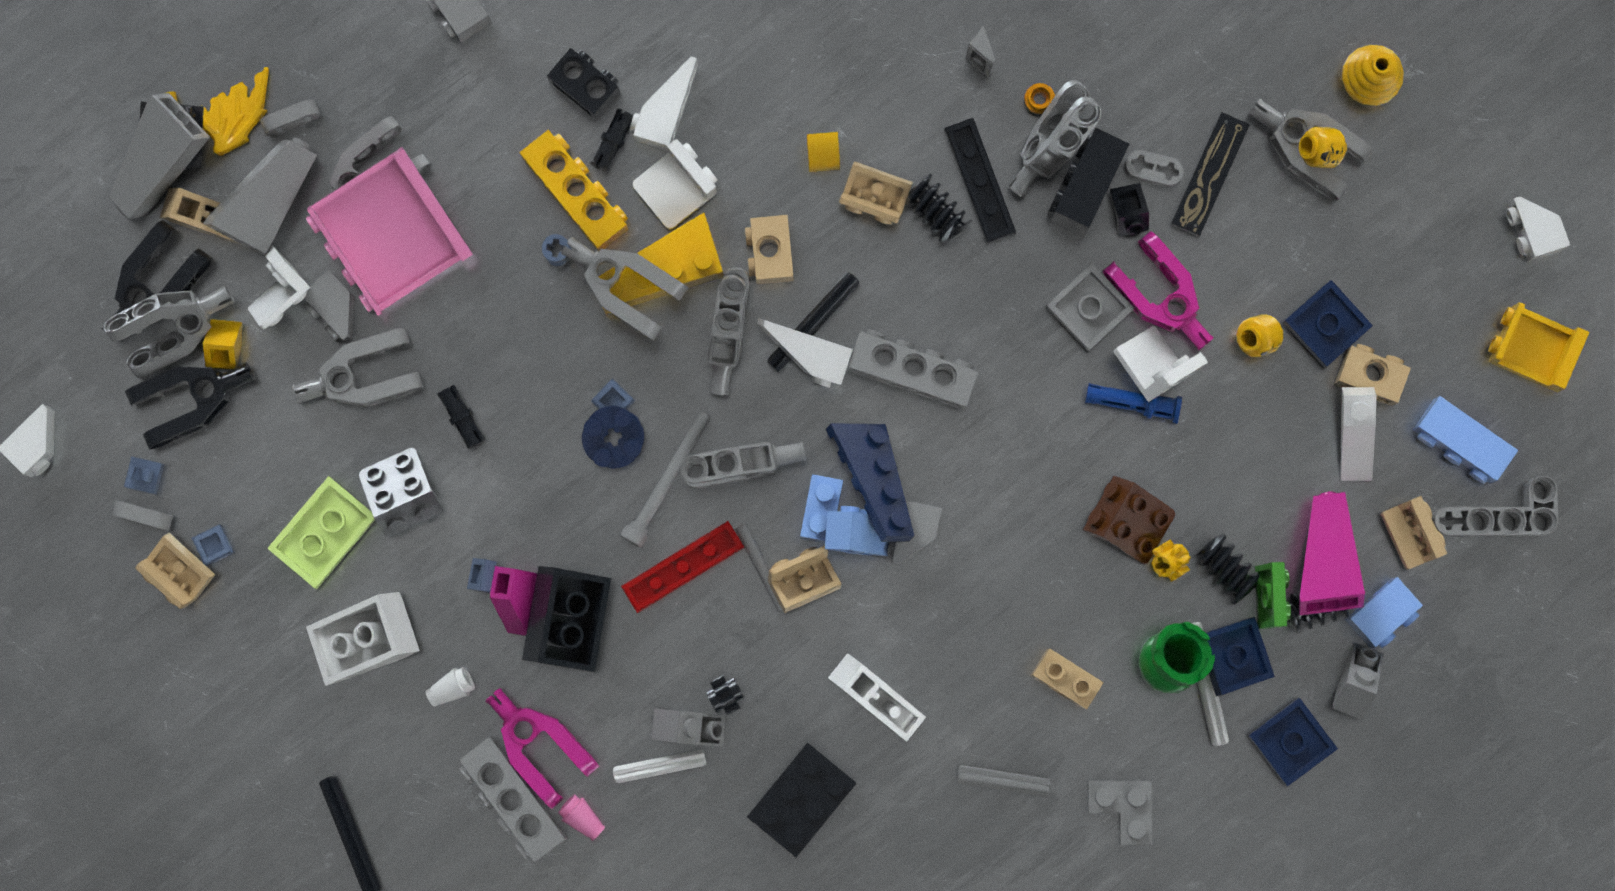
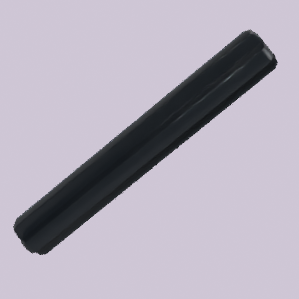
(818, 315)
(349, 834)

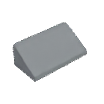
(981, 53)

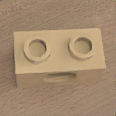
(775, 231)
(1391, 368)
(1067, 679)

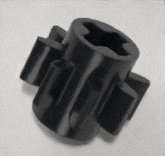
(725, 695)

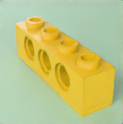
(539, 156)

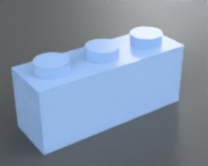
(1464, 441)

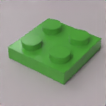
(1271, 595)

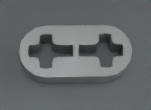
(290, 117)
(1155, 161)
(142, 515)

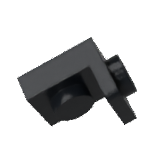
(1130, 209)

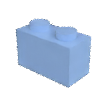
(822, 497)
(853, 533)
(1384, 613)

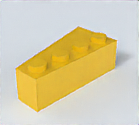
(684, 254)

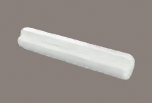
(659, 766)

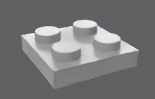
(1090, 307)

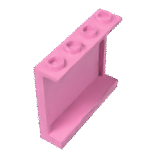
(387, 231)

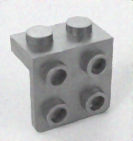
(399, 492)

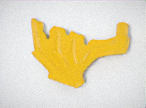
(235, 115)

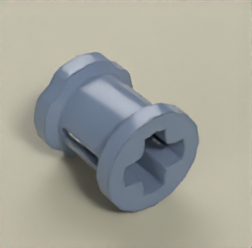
(550, 243)

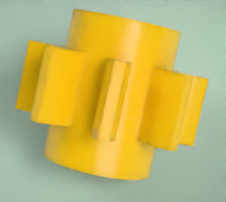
(1171, 560)

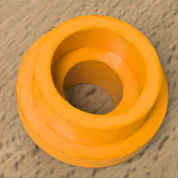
(1038, 89)

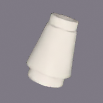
(451, 687)

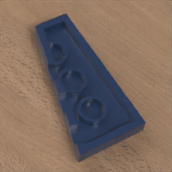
(875, 475)

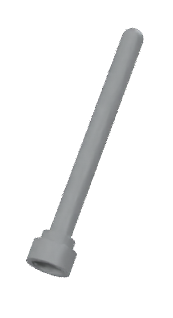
(636, 531)

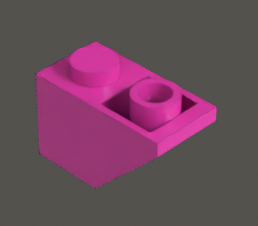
(512, 597)

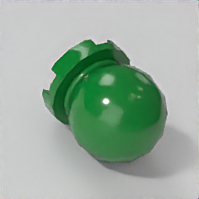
(1176, 658)

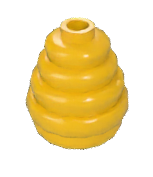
(1368, 83)

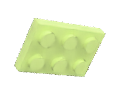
(322, 532)

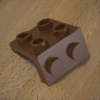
(1130, 519)

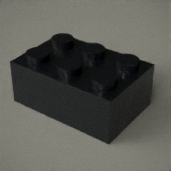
(1087, 182)
(566, 618)
(801, 800)

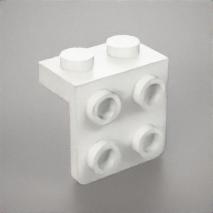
(676, 185)

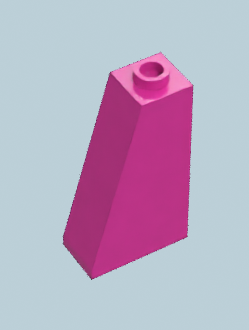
(1331, 560)

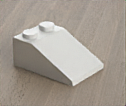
(362, 638)

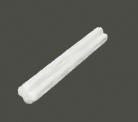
(1212, 710)

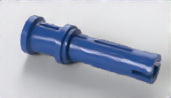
(1122, 399)

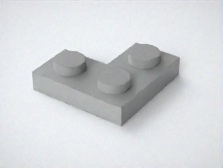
(1132, 803)

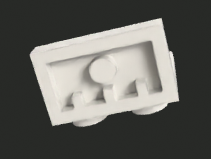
(287, 290)
(1154, 364)

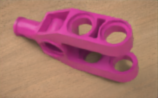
(1184, 294)
(515, 745)

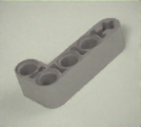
(1493, 516)

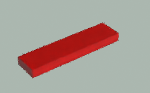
(682, 567)

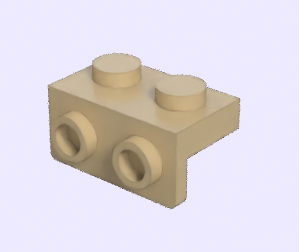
(875, 193)
(1414, 533)
(175, 572)
(803, 578)

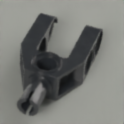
(149, 247)
(206, 409)

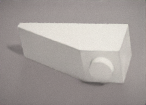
(663, 111)
(812, 354)
(1357, 433)
(876, 697)

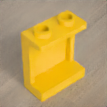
(1537, 347)

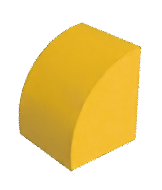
(823, 151)
(223, 344)

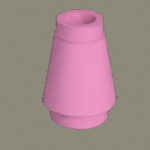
(581, 817)

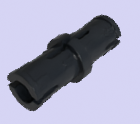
(612, 140)
(461, 416)

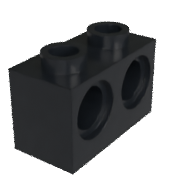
(579, 88)

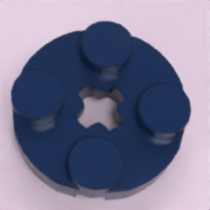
(628, 446)

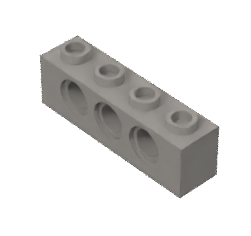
(924, 384)
(473, 769)

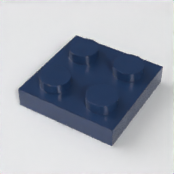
(1328, 323)
(1238, 657)
(1292, 742)

